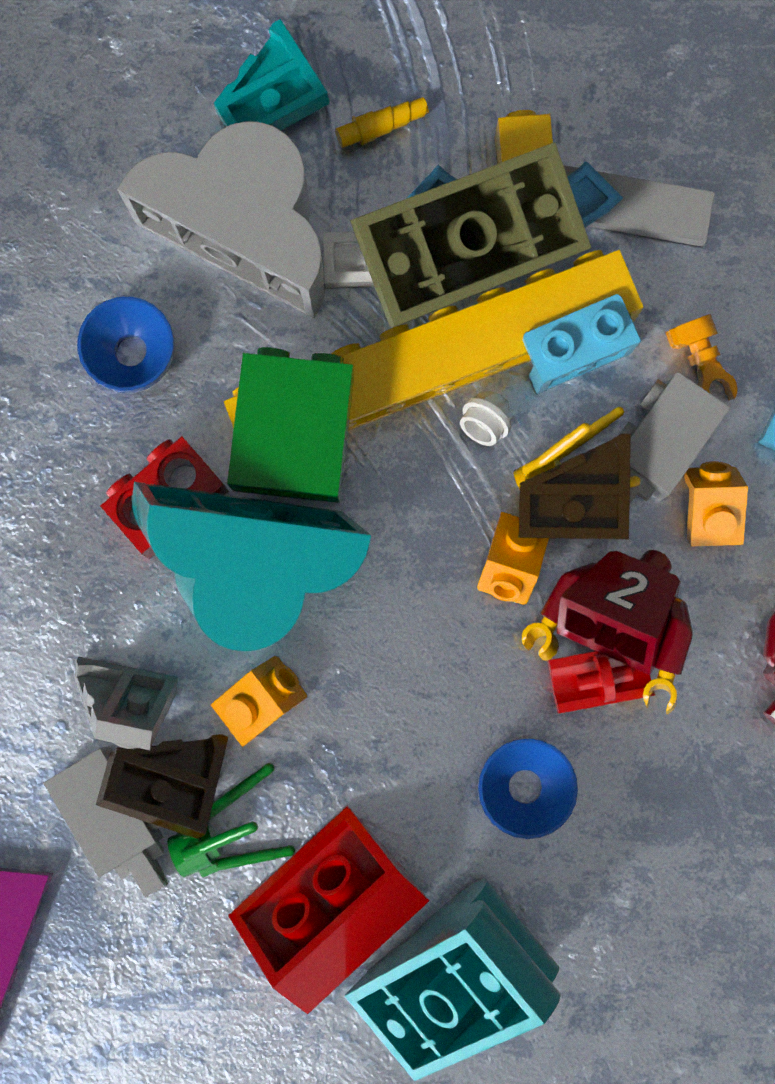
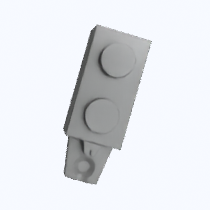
(670, 434)
(106, 836)

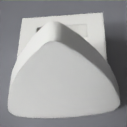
(344, 261)

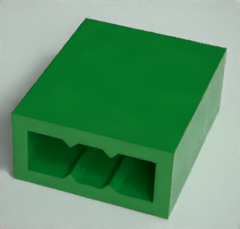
(291, 425)

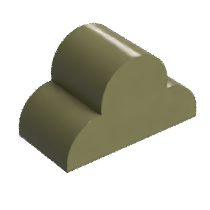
(471, 234)

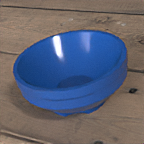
(111, 325)
(556, 793)

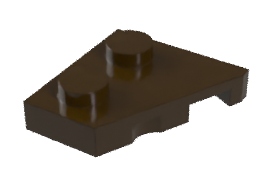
(581, 496)
(165, 785)

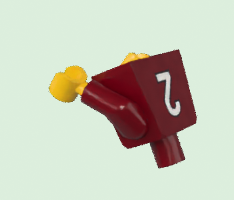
(623, 611)

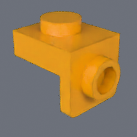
(716, 505)
(512, 562)
(259, 699)

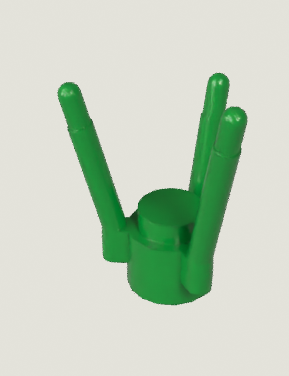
(200, 854)

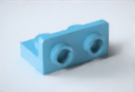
(580, 343)

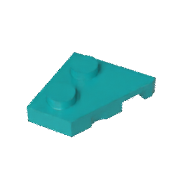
(273, 86)

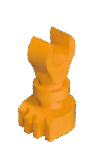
(696, 336)

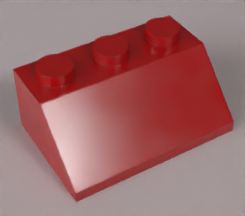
(326, 911)

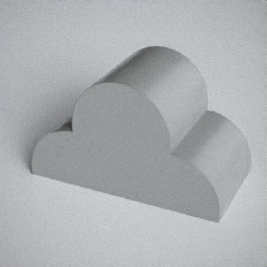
(236, 209)

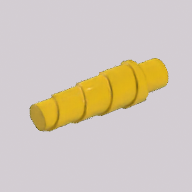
(380, 122)

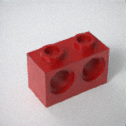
(163, 462)

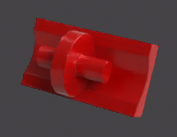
(594, 681)

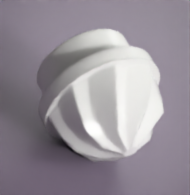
(486, 418)

